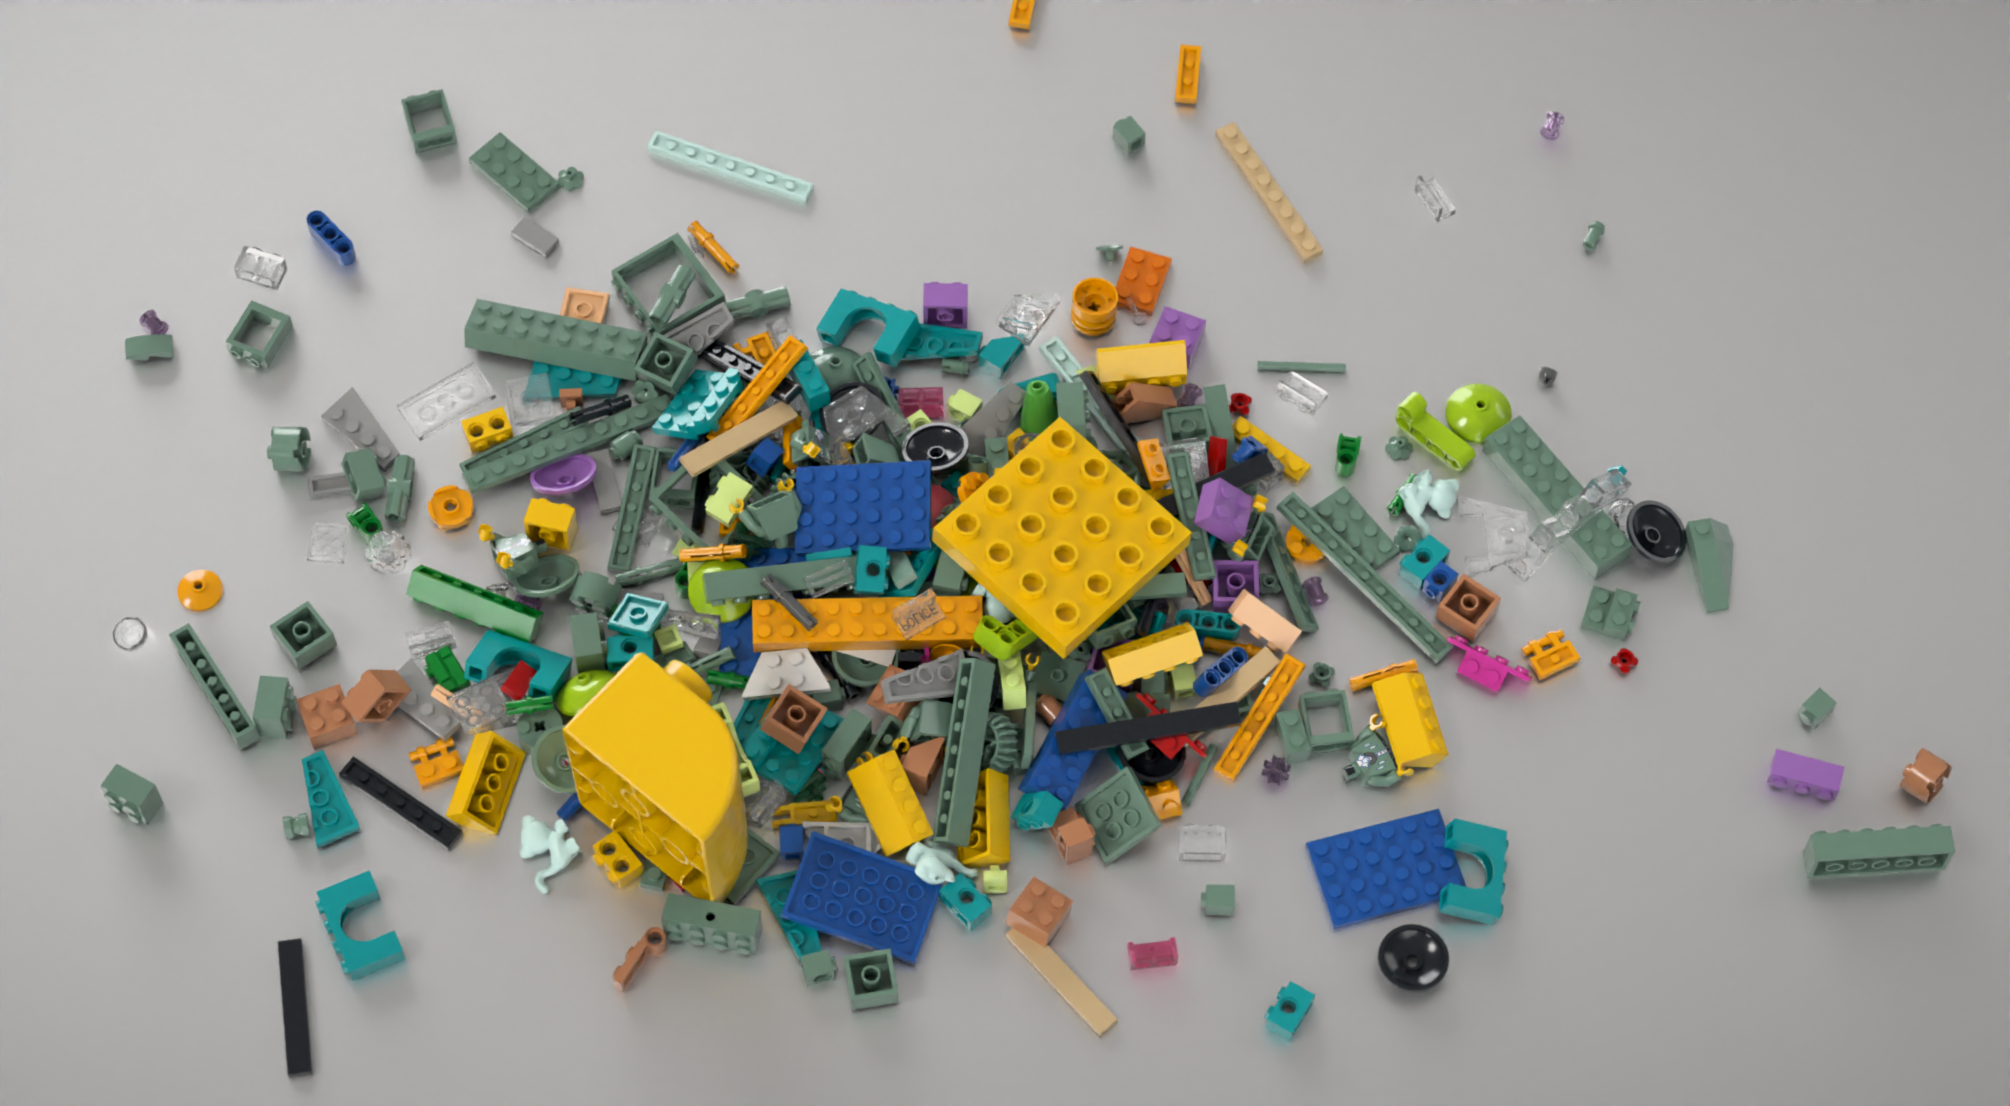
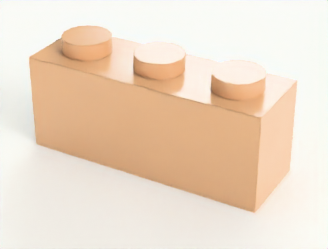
(1264, 622)

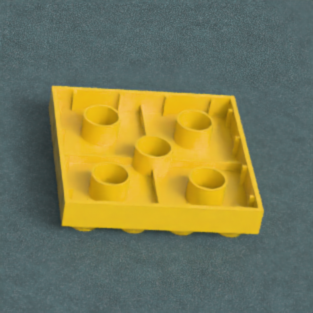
(1061, 537)

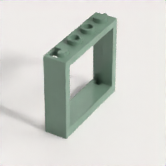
(643, 261)
(673, 521)

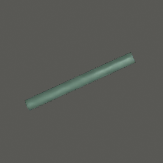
(1301, 366)

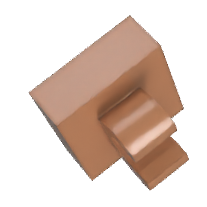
(571, 398)

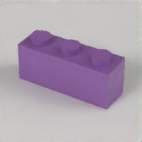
(1805, 775)

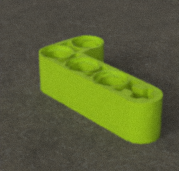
(1431, 433)
(1000, 639)

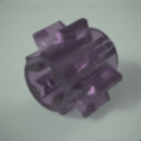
(1276, 770)

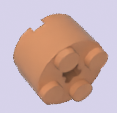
(1925, 776)

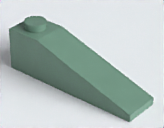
(1711, 557)

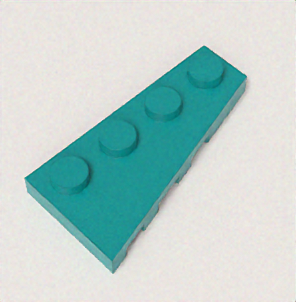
(592, 384)
(328, 805)

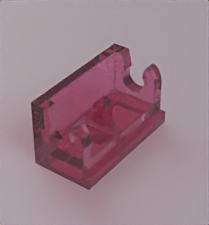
(927, 399)
(1152, 954)

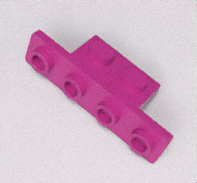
(1485, 668)

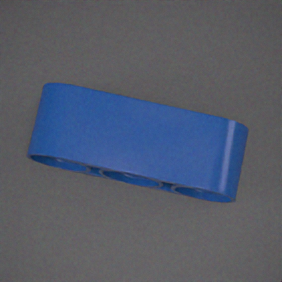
(332, 246)
(1220, 671)

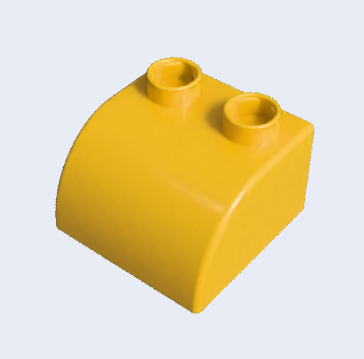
(663, 773)

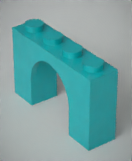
(850, 308)
(500, 650)
(1489, 848)
(359, 956)

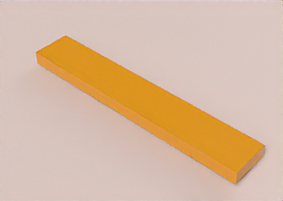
(762, 385)
(1259, 717)

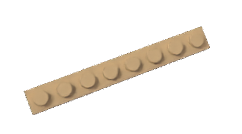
(1269, 192)

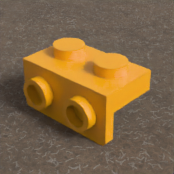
(1154, 463)
(1164, 799)

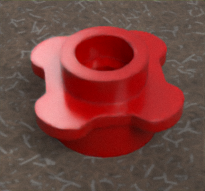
(1240, 398)
(1624, 654)

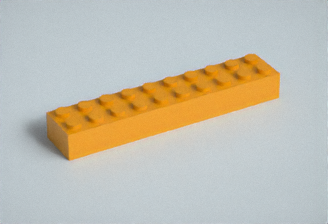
(861, 625)

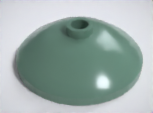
(836, 365)
(550, 578)
(856, 672)
(546, 759)

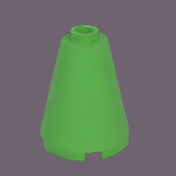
(1038, 408)

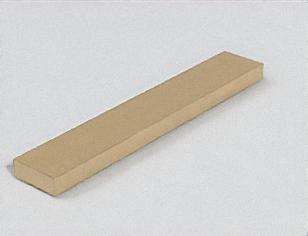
(738, 438)
(1242, 681)
(1064, 982)

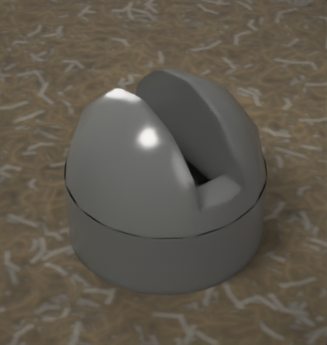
(1548, 375)

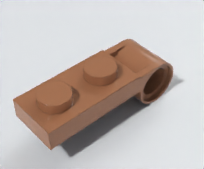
(636, 956)

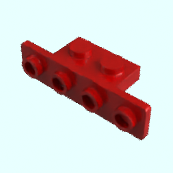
(1171, 745)

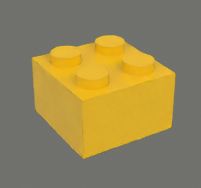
(552, 522)

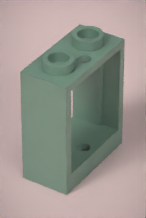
(433, 137)
(267, 316)
(675, 497)
(1118, 632)
(1333, 741)
(846, 744)

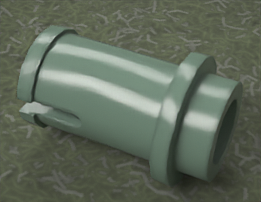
(1596, 229)
(955, 366)

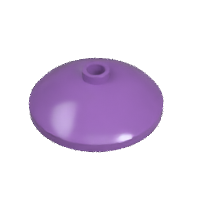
(564, 476)

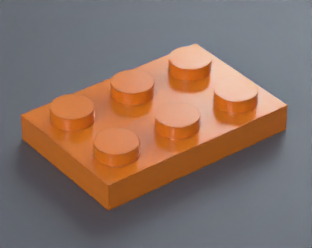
(1142, 279)

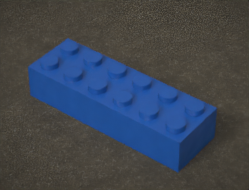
(1064, 773)

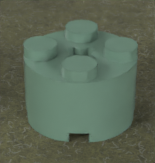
(289, 448)
(595, 594)
(534, 725)

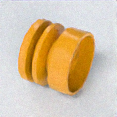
(1094, 306)

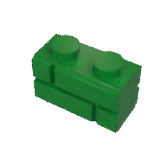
(446, 670)

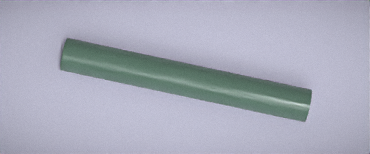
(1199, 775)

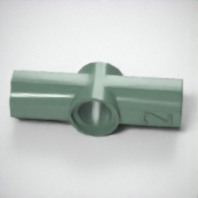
(672, 295)
(758, 303)
(399, 488)

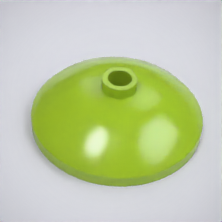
(1473, 422)
(729, 611)
(581, 690)

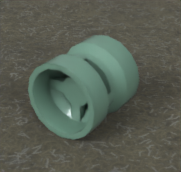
(298, 825)

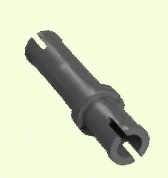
(782, 595)

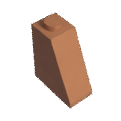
(1143, 402)

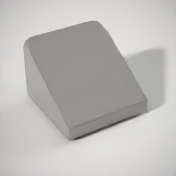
(705, 647)

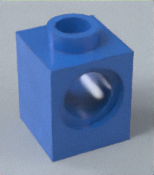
(764, 457)
(1440, 573)
(791, 842)

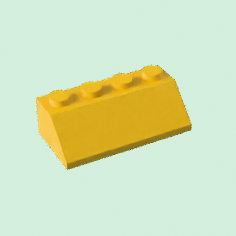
(1142, 363)
(1152, 654)
(1410, 719)
(486, 783)
(890, 803)
(990, 823)

